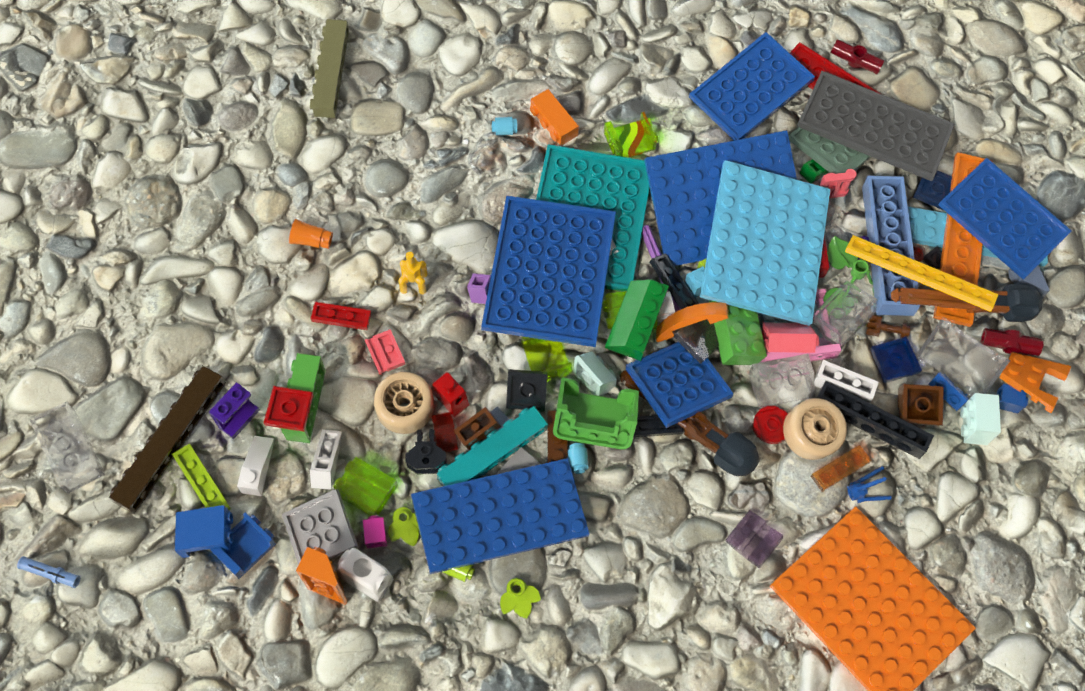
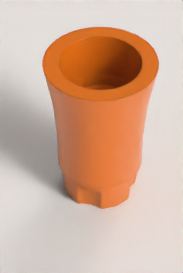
(309, 235)

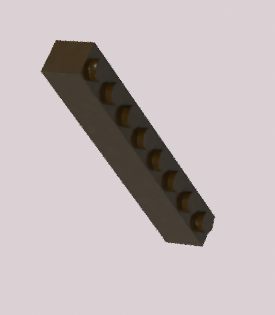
(167, 439)

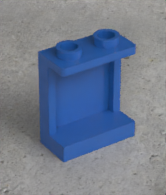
(203, 530)
(248, 546)

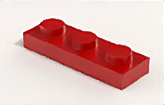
(340, 316)

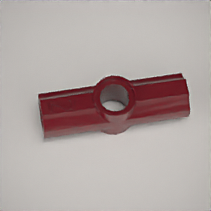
(857, 56)
(1012, 341)

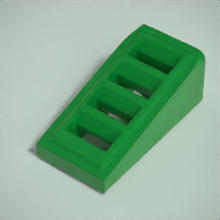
(811, 173)

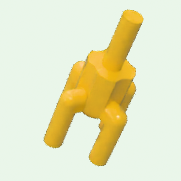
(412, 272)

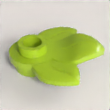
(407, 529)
(519, 601)

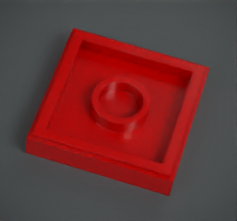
(288, 408)

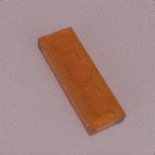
(840, 468)

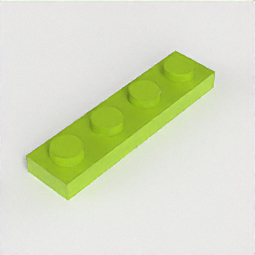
(199, 477)

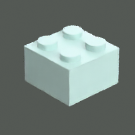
(980, 419)

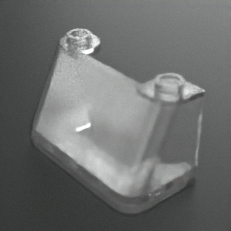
(961, 358)

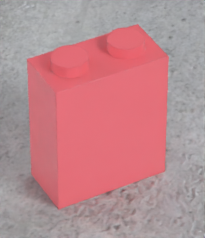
(789, 337)

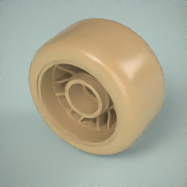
(400, 389)
(804, 437)

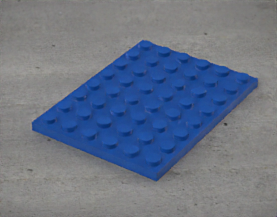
(687, 187)
(549, 271)

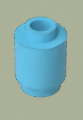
(504, 125)
(578, 458)

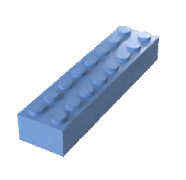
(890, 228)

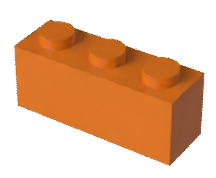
(554, 117)

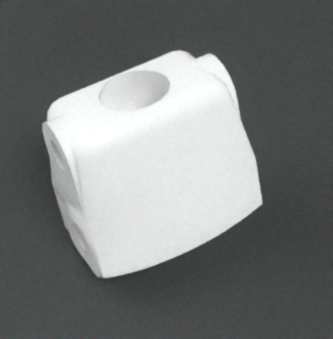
(364, 574)

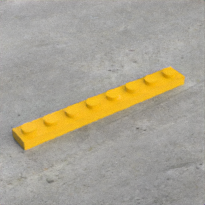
(922, 273)

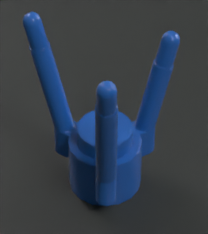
(858, 490)

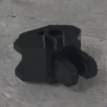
(425, 455)

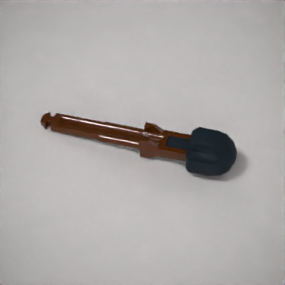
(732, 452)

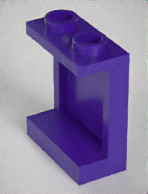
(234, 411)

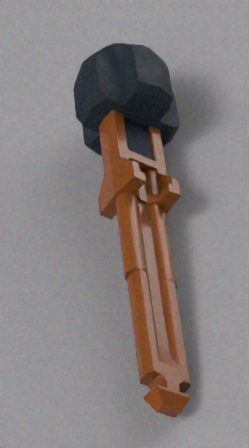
(1014, 302)

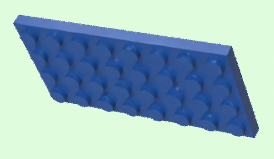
(499, 515)

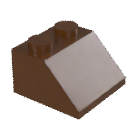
(921, 404)

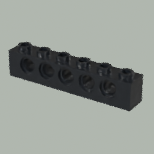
(877, 421)

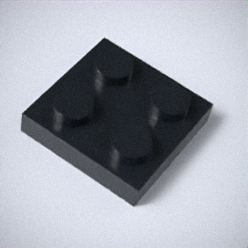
(526, 389)

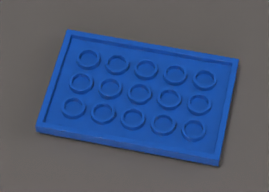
(751, 87)
(1004, 218)

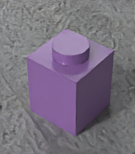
(478, 288)

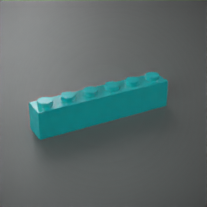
(494, 449)

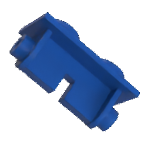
(951, 394)

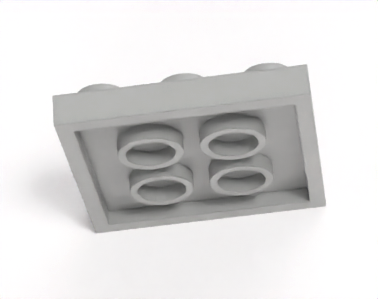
(321, 525)

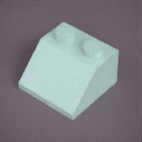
(594, 374)

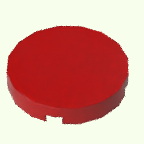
(769, 424)

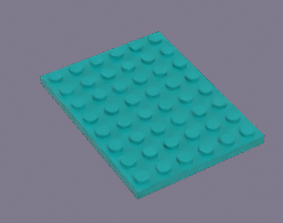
(605, 184)

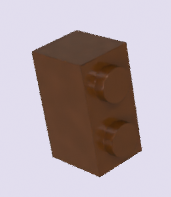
(477, 428)

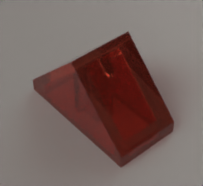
(444, 431)

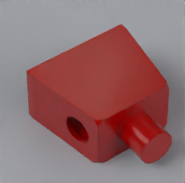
(448, 392)

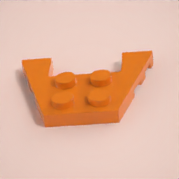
(1027, 374)

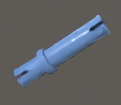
(70, 579)

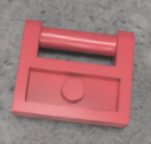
(833, 182)

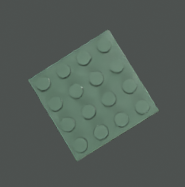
(827, 153)

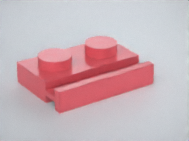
(385, 352)

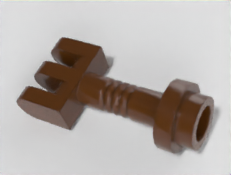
(876, 326)

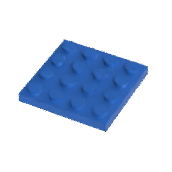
(678, 383)

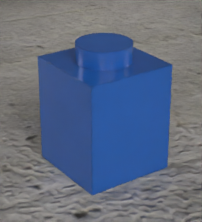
(1011, 399)

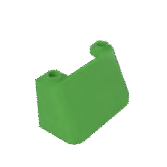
(595, 418)

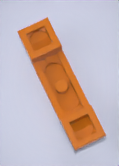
(712, 311)

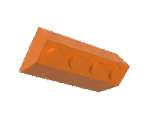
(320, 576)

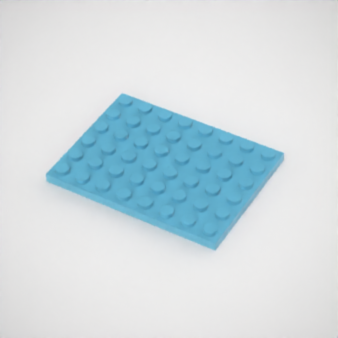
(766, 243)

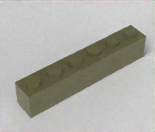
(330, 68)

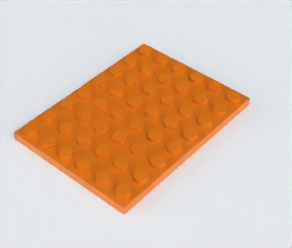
(872, 606)

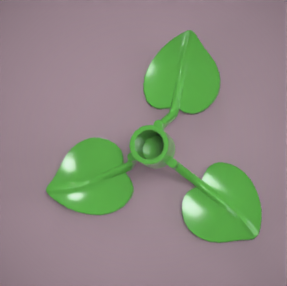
(839, 259)

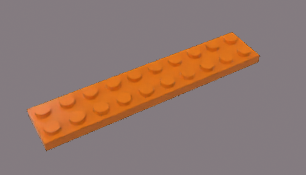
(960, 248)

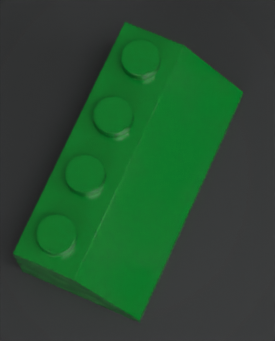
(637, 318)

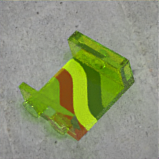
(631, 138)
(546, 357)

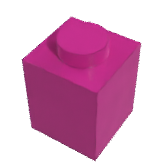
(375, 532)

